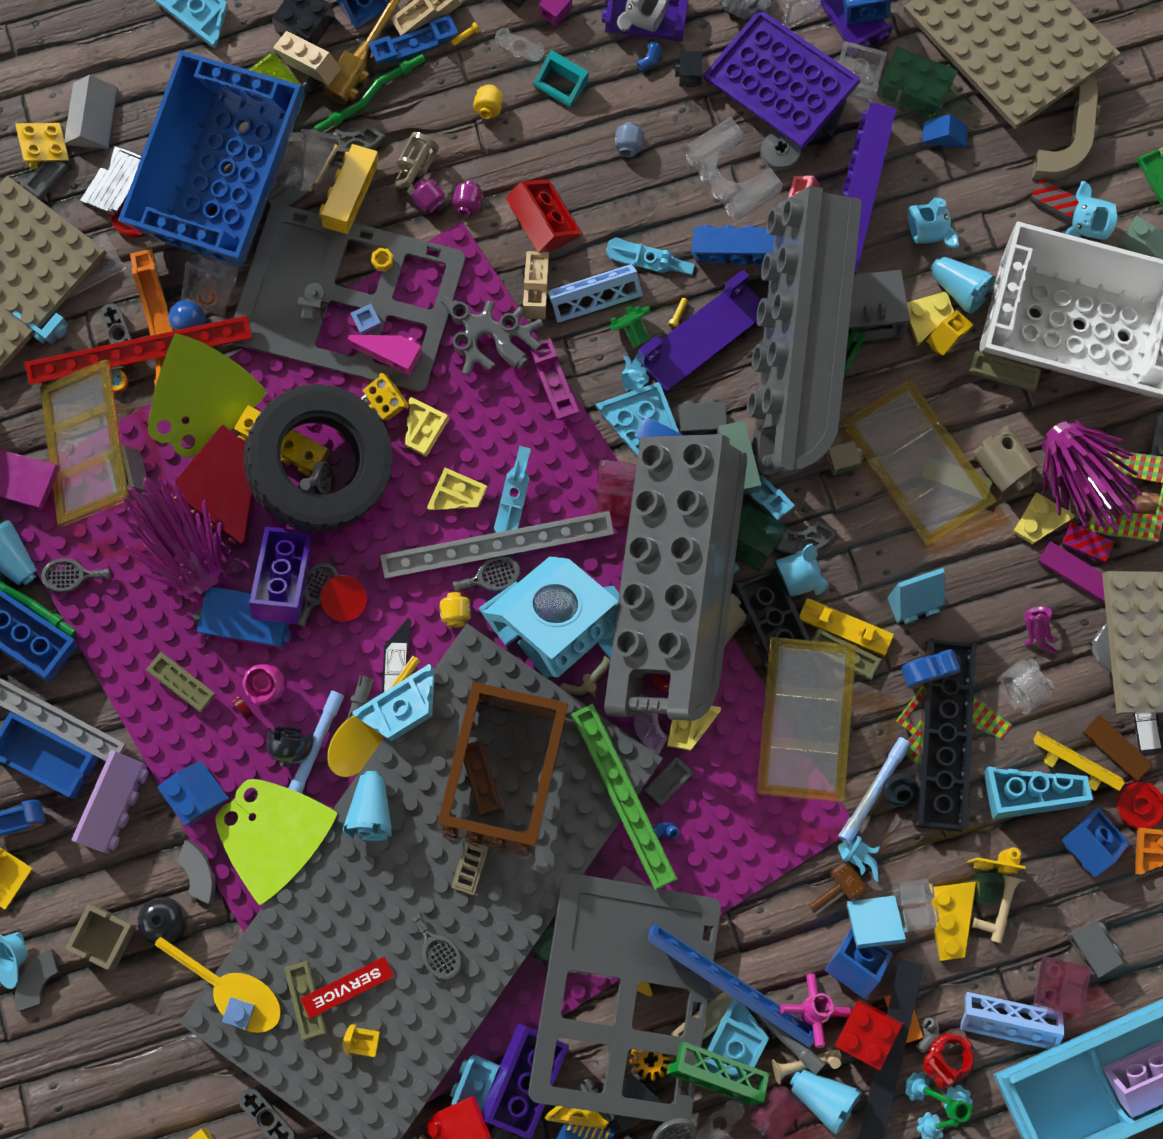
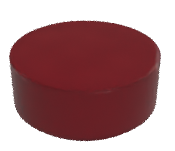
(242, 708)

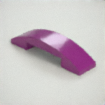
(554, 381)

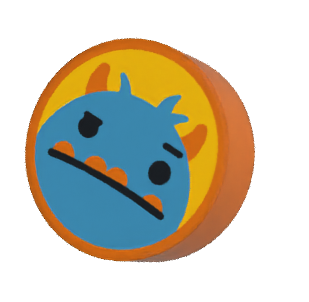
(119, 380)

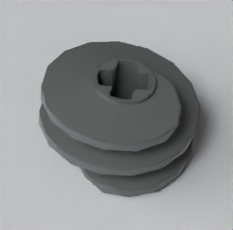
(773, 158)

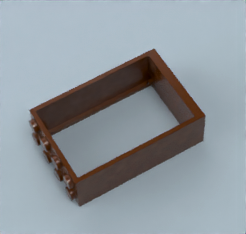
(516, 702)

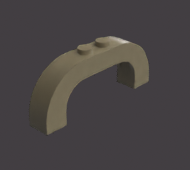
(1060, 164)

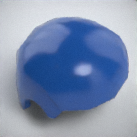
(186, 315)

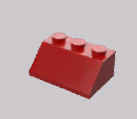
(542, 215)
(459, 1122)

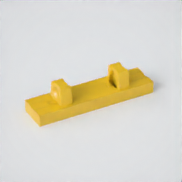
(846, 627)
(1096, 771)

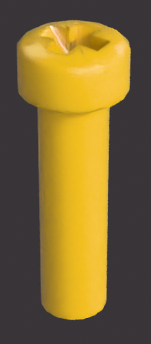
(473, 29)
(674, 322)

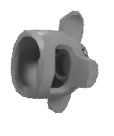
(643, 14)

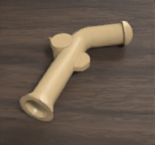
(589, 681)

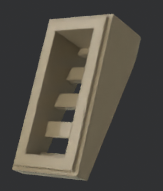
(482, 861)

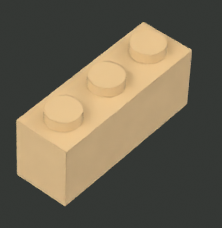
(307, 58)

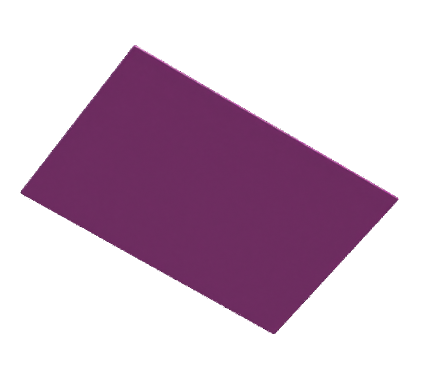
(728, 833)

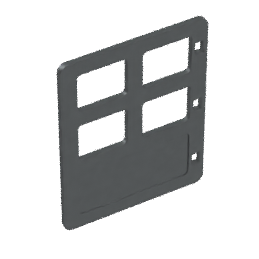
(306, 253)
(605, 932)

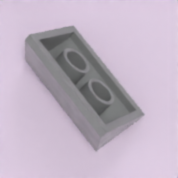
(91, 113)

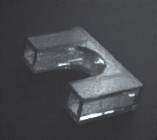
(739, 198)

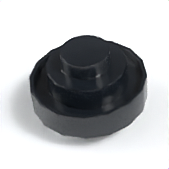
(901, 789)

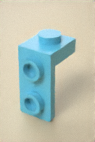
(52, 330)

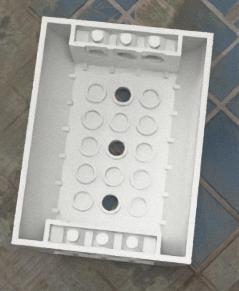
(1084, 282)

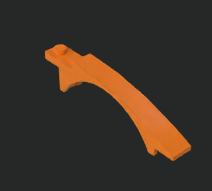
(152, 296)

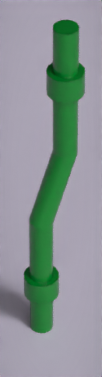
(403, 68)
(54, 619)

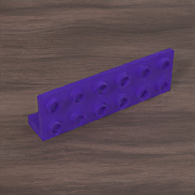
(701, 334)

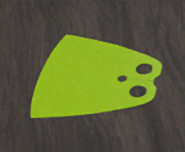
(205, 388)
(277, 841)

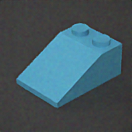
(918, 596)

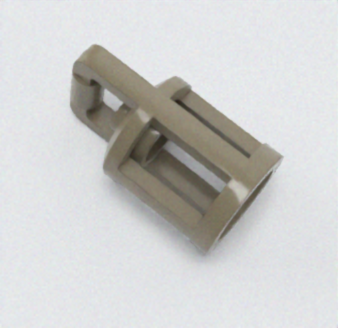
(412, 166)

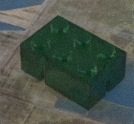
(921, 79)

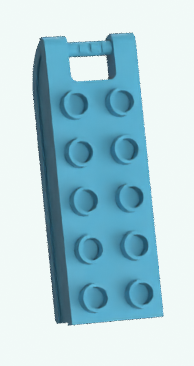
(1066, 1089)

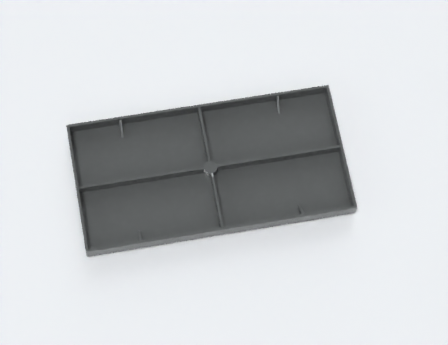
(360, 897)

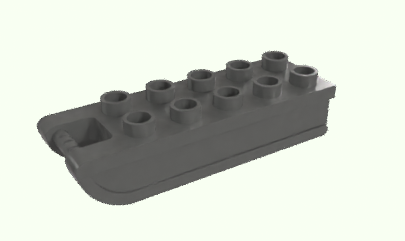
(803, 329)
(677, 575)

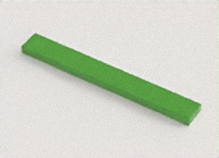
(624, 797)

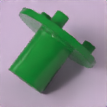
(633, 325)

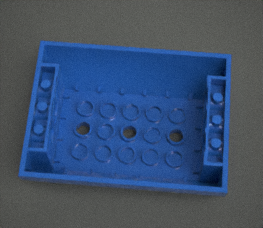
(193, 143)

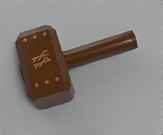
(846, 882)

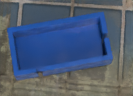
(45, 756)

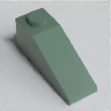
(1143, 238)

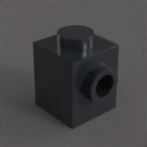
(689, 68)

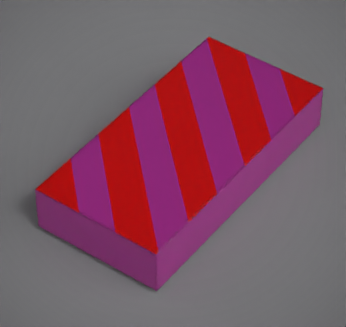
(1087, 542)

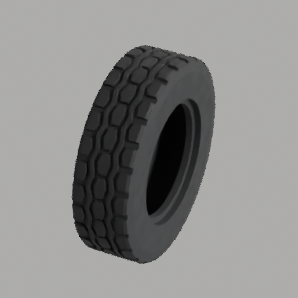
(341, 412)

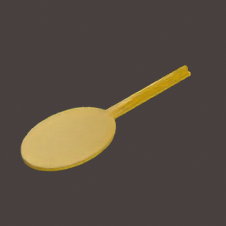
(356, 740)
(235, 985)

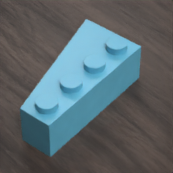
(1026, 793)

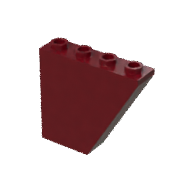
(220, 480)

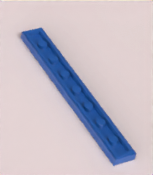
(730, 984)

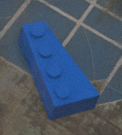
(731, 244)

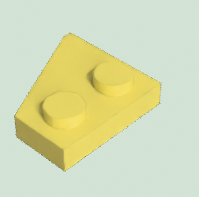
(927, 314)
(687, 733)

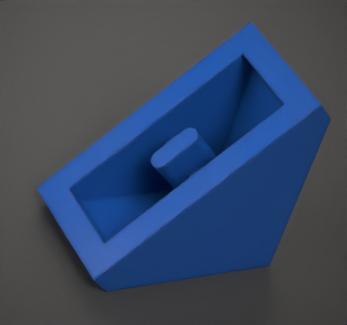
(945, 132)

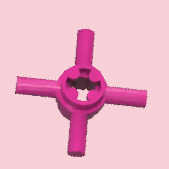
(815, 1010)

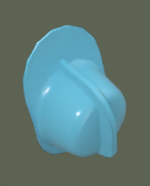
(12, 955)

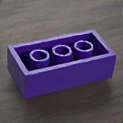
(281, 575)
(508, 1099)

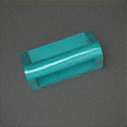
(566, 69)

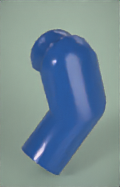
(653, 56)
(666, 830)

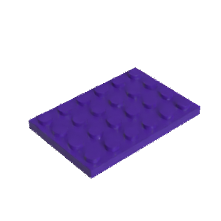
(781, 78)

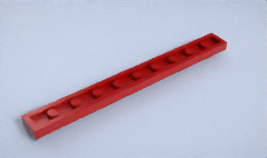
(136, 350)

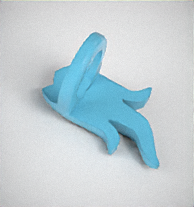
(634, 375)
(857, 853)

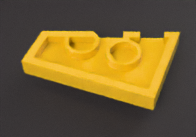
(954, 912)

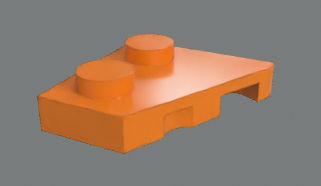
(1148, 850)

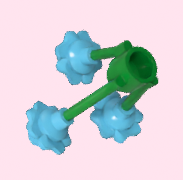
(956, 1102)

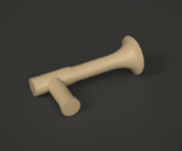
(999, 927)
(781, 1070)

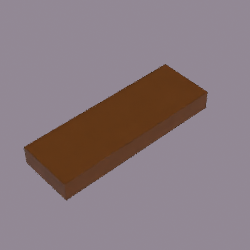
(1117, 748)
(481, 779)

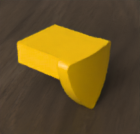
(361, 1041)

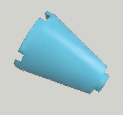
(963, 282)
(14, 558)
(369, 810)
(825, 1098)

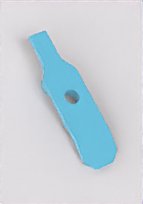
(636, 254)
(511, 507)

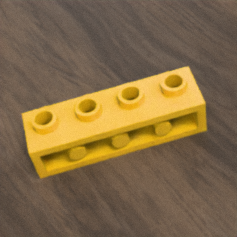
(349, 189)
(295, 447)

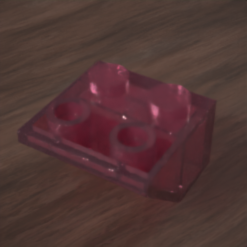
(615, 487)
(1062, 986)
(777, 1113)

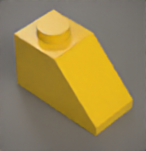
(949, 333)

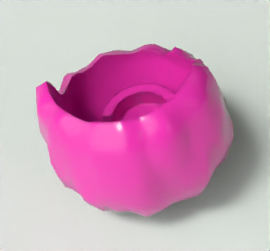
(263, 684)

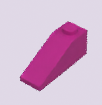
(393, 351)

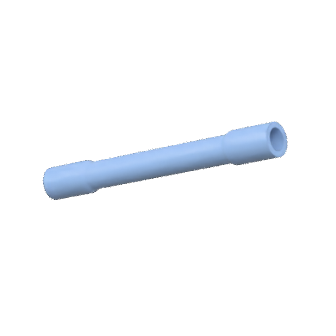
(329, 712)
(855, 822)

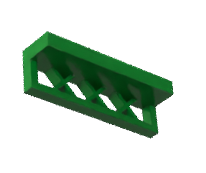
(717, 1083)

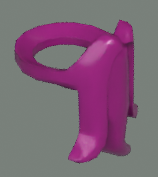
(1039, 628)

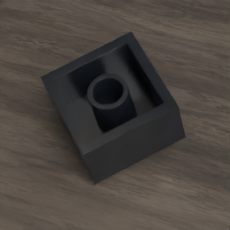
(304, 18)

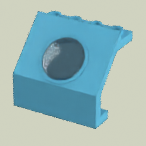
(556, 612)

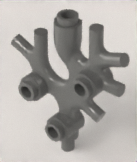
(482, 324)

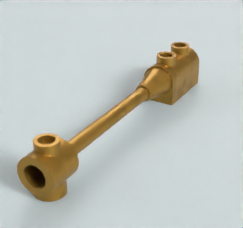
(355, 65)

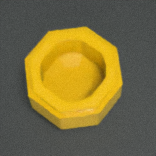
(382, 259)

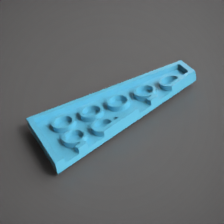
(628, 411)

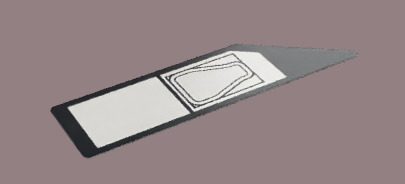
(395, 655)
(1148, 733)

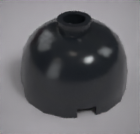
(288, 745)
(163, 919)

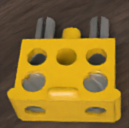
(391, 397)

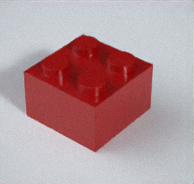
(869, 1034)

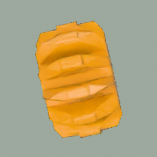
(657, 1064)

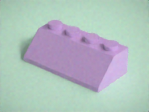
(110, 802)
(1138, 1079)

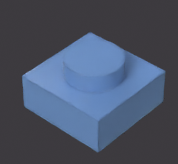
(366, 319)
(238, 1013)

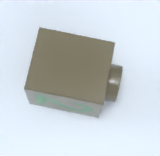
(844, 458)

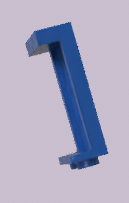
(228, 616)

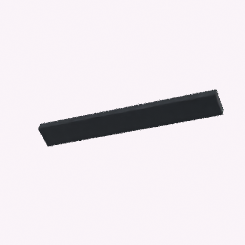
(885, 1080)

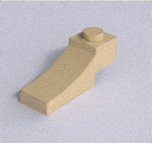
(421, 12)
(535, 285)

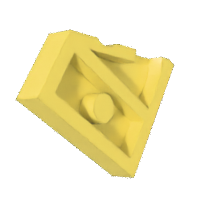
(423, 426)
(456, 492)
(1040, 519)

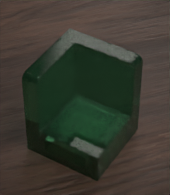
(987, 888)

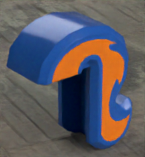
(930, 669)
(22, 818)

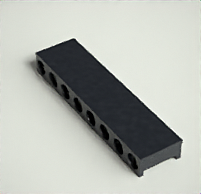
(769, 613)
(946, 742)

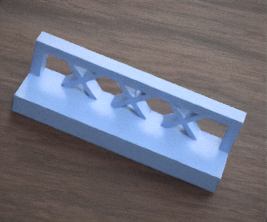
(592, 285)
(1013, 1025)

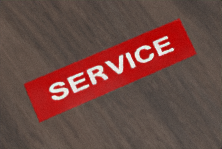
(347, 987)

